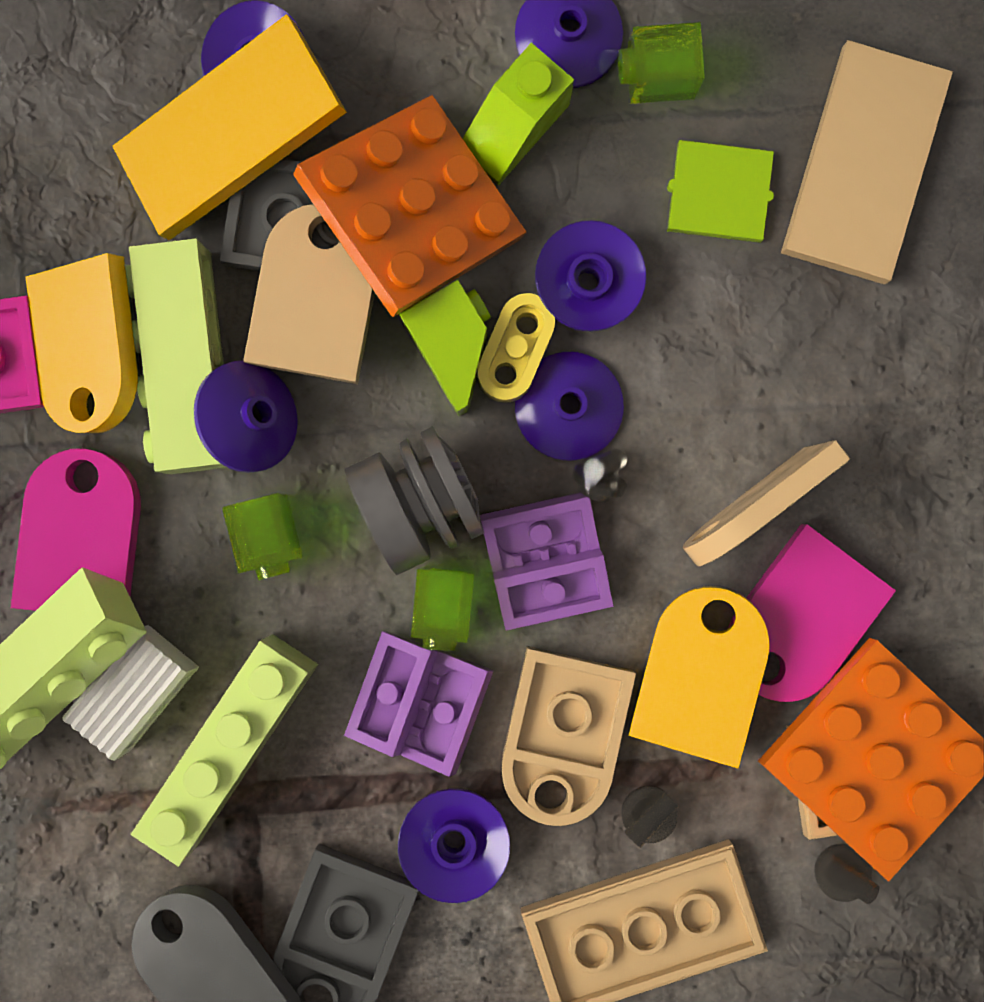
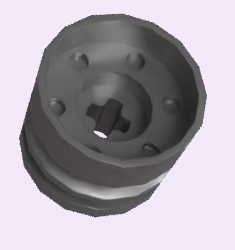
(414, 500)

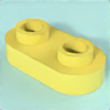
(515, 349)

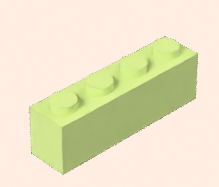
(177, 346)
(61, 653)
(224, 749)

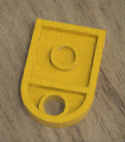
(84, 342)
(702, 680)

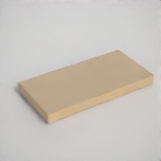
(866, 162)
(645, 927)

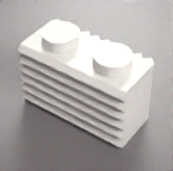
(130, 695)

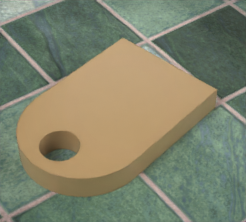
(308, 304)
(764, 501)
(565, 731)

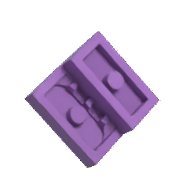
(546, 561)
(418, 703)

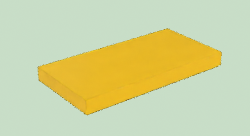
(228, 128)

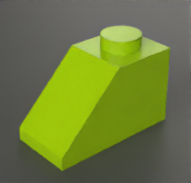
(518, 112)
(451, 339)

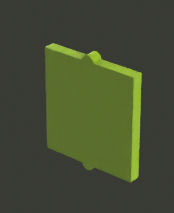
(720, 191)

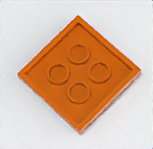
(409, 204)
(878, 758)

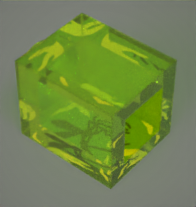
(663, 63)
(263, 535)
(442, 607)

